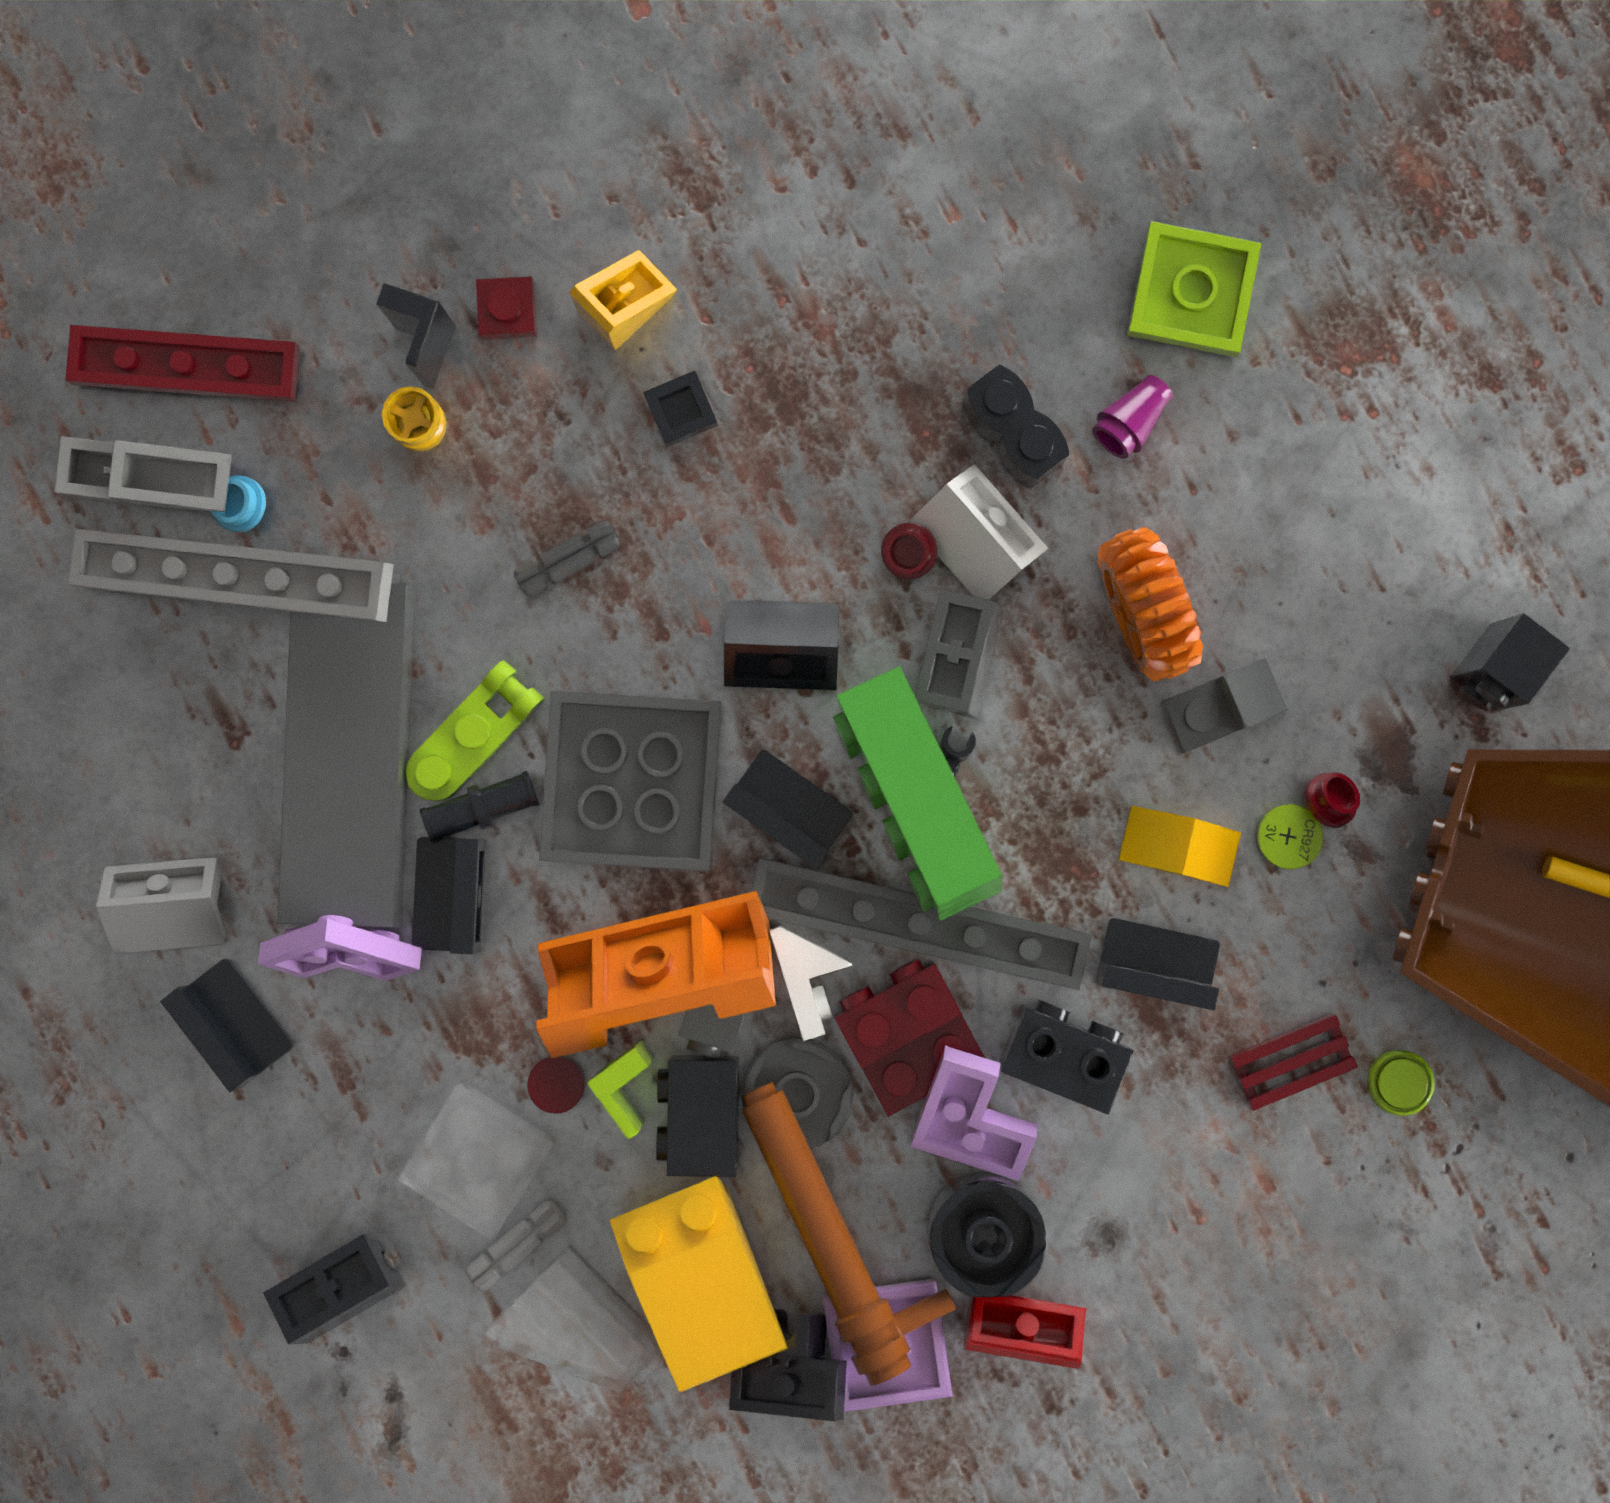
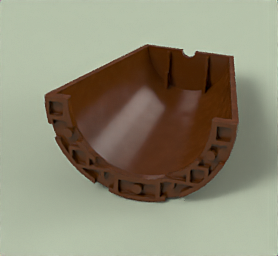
(1500, 936)

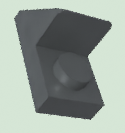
(1224, 705)

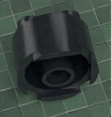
(986, 1268)

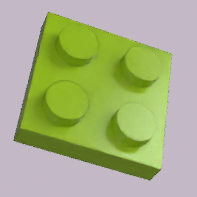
(1194, 289)

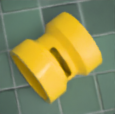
(405, 412)

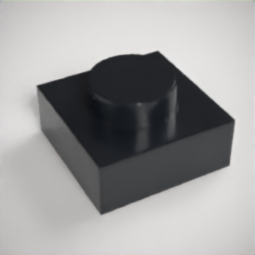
(680, 408)

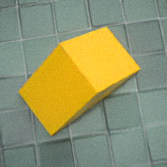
(622, 297)
(1179, 845)

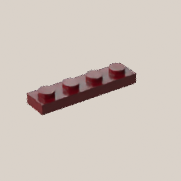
(182, 363)

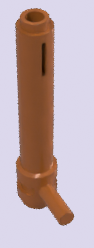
(862, 1315)

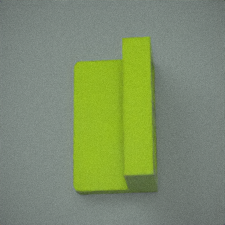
(608, 1087)

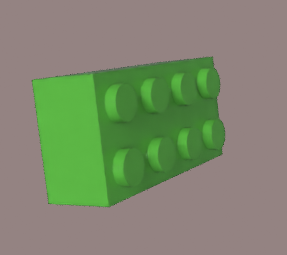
(920, 794)

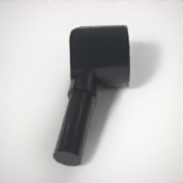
(953, 757)

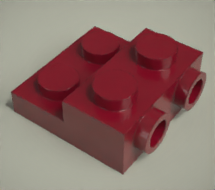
(903, 1032)

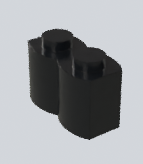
(1005, 415)

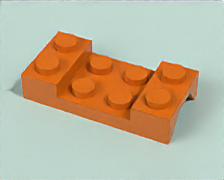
(655, 969)

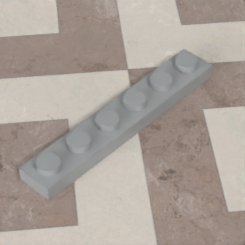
(231, 574)

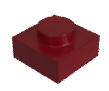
(506, 307)

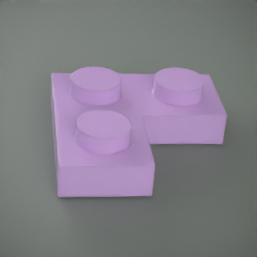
(335, 944)
(961, 1126)

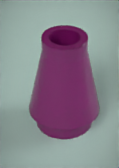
(1130, 419)

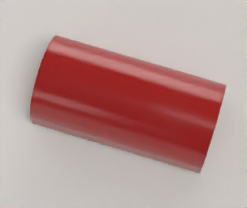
(1026, 1329)

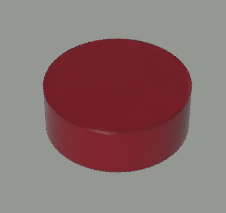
(556, 1084)

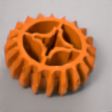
(1150, 604)

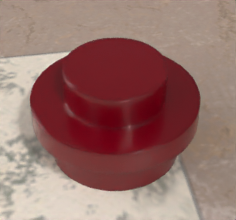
(909, 550)
(1332, 799)

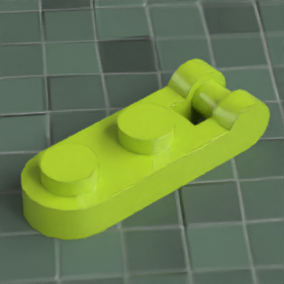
(470, 735)

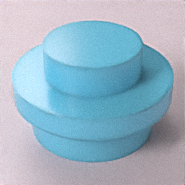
(243, 505)

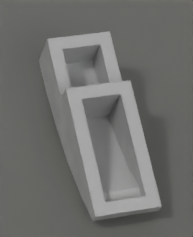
(142, 474)

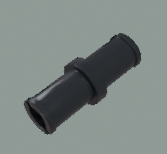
(479, 807)

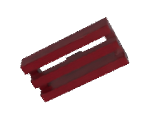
(1337, 1043)

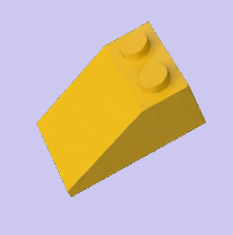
(698, 1283)

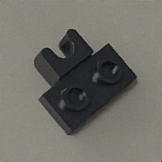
(794, 1379)

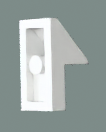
(799, 962)

